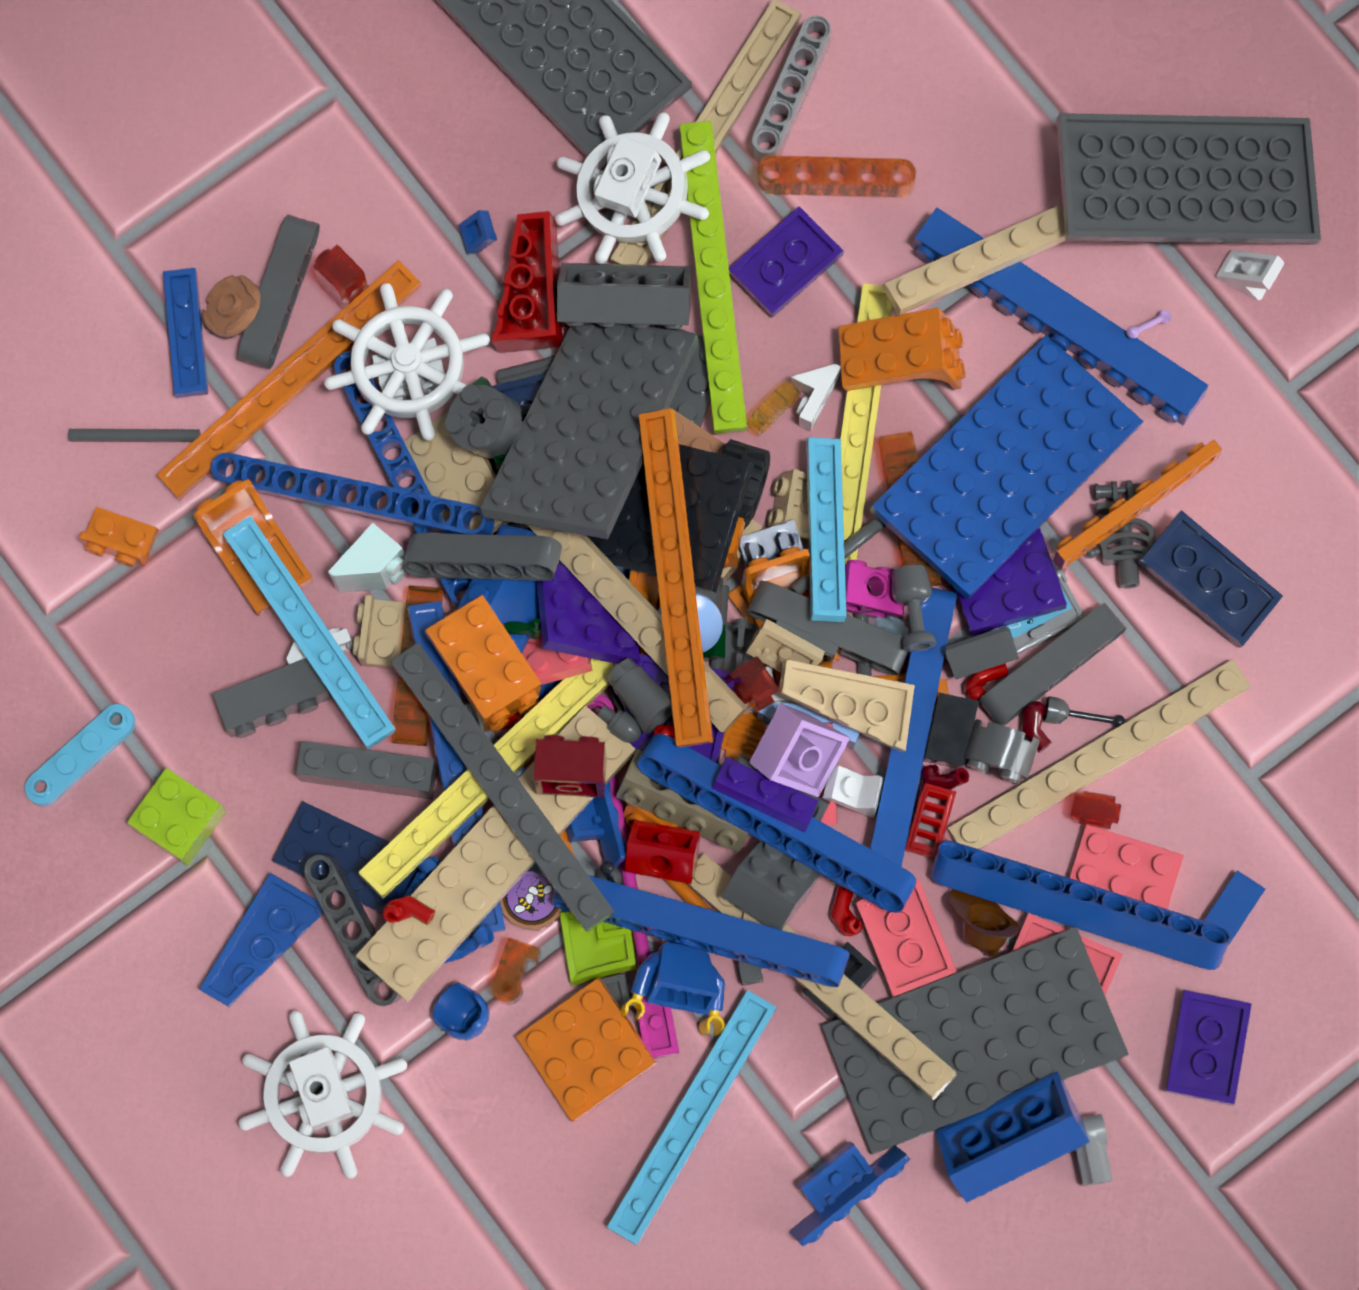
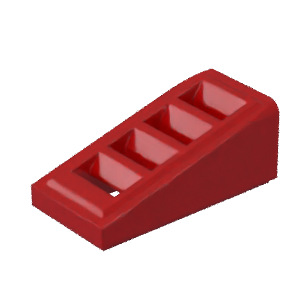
(935, 792)

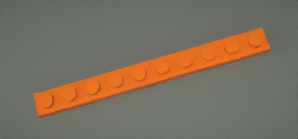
(281, 385)
(675, 578)

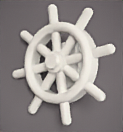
(626, 186)
(408, 367)
(322, 1093)

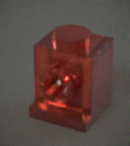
(753, 684)

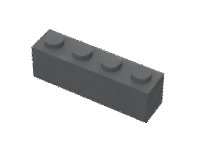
(271, 698)
(367, 770)

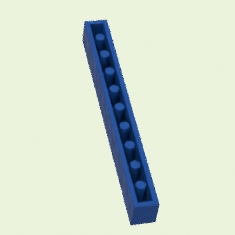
(1071, 325)

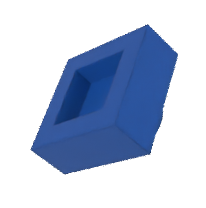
(477, 232)

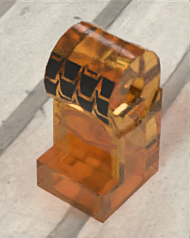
(508, 979)

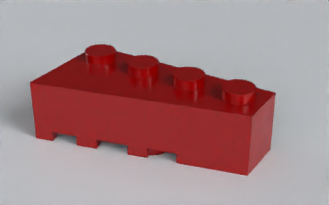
(530, 291)

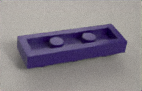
(765, 795)

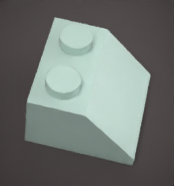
(369, 563)

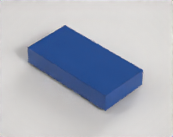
(1235, 903)

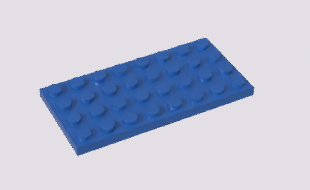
(1006, 466)

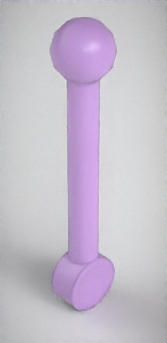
(1163, 317)

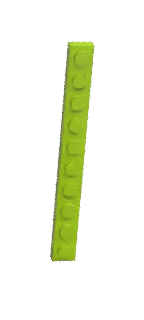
(714, 284)

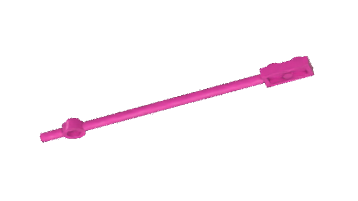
(657, 1021)

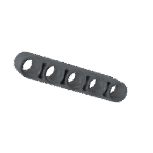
(279, 291)
(482, 556)
(855, 637)
(1052, 664)
(341, 917)

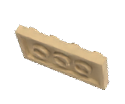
(452, 470)

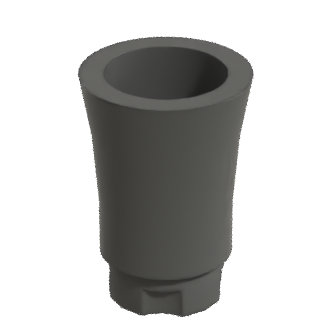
(641, 695)

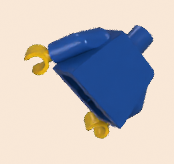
(680, 980)

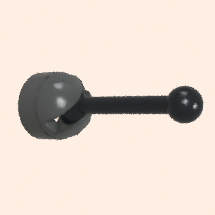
(1059, 711)
(610, 874)

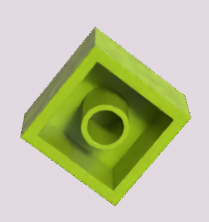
(176, 817)

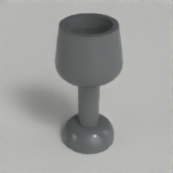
(911, 588)

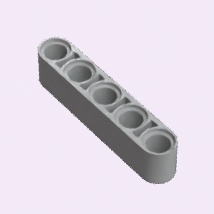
(796, 76)

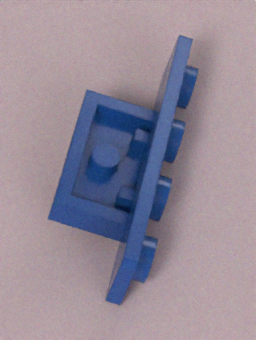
(600, 822)
(842, 1184)

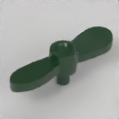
(532, 629)

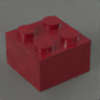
(570, 767)

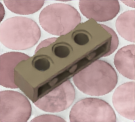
(667, 805)

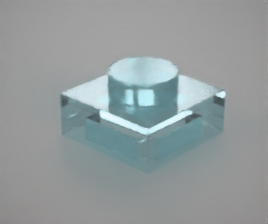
(892, 625)

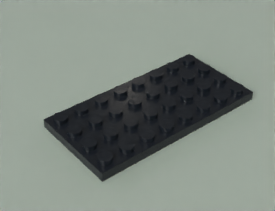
(713, 502)

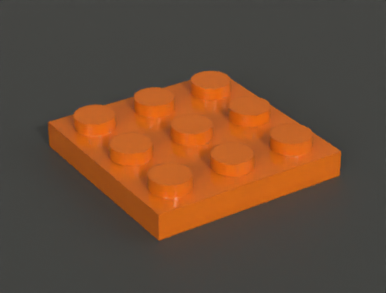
(586, 1049)

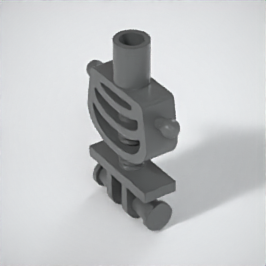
(1126, 554)

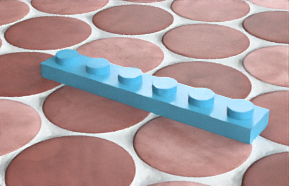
(825, 530)

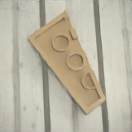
(858, 701)

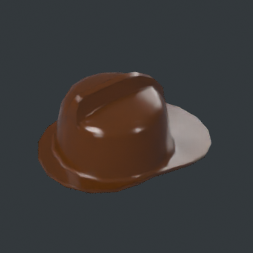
(983, 922)

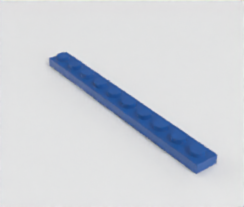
(448, 762)

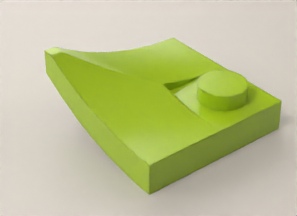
(597, 953)

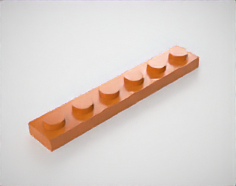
(1146, 496)

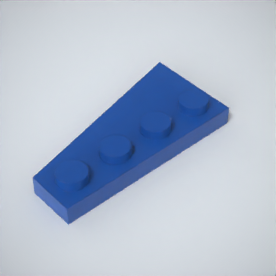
(265, 933)

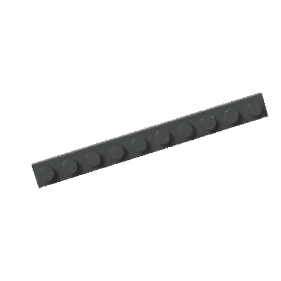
(502, 787)

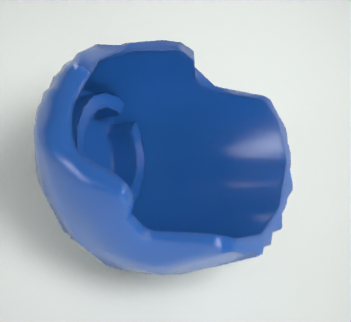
(461, 1012)

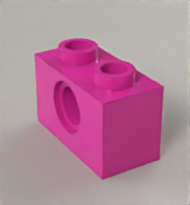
(880, 600)

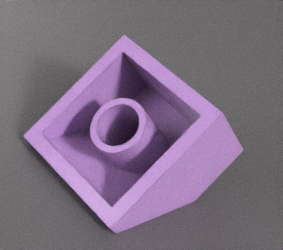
(798, 750)

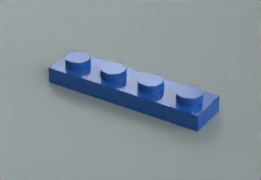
(185, 332)

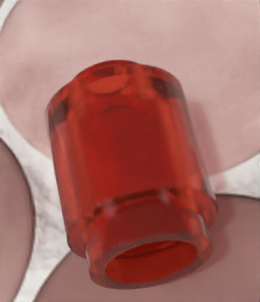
(1095, 809)

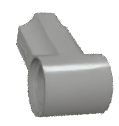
(1093, 1156)

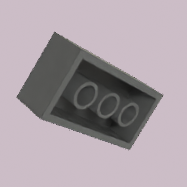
(624, 295)

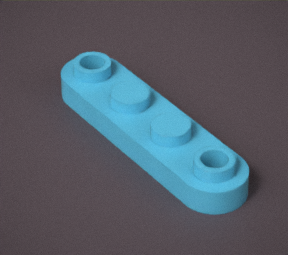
(80, 755)

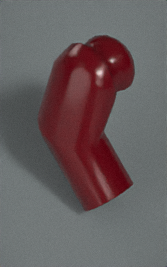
(1031, 724)
(949, 781)

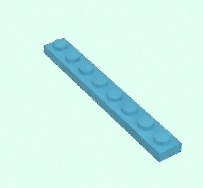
(309, 632)
(691, 1118)

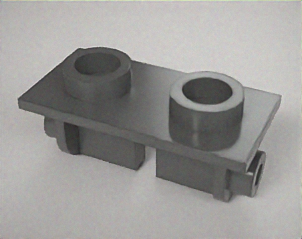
(737, 641)

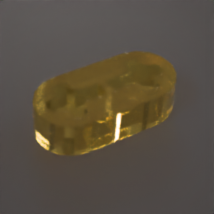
(773, 408)

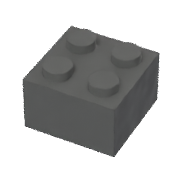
(770, 885)

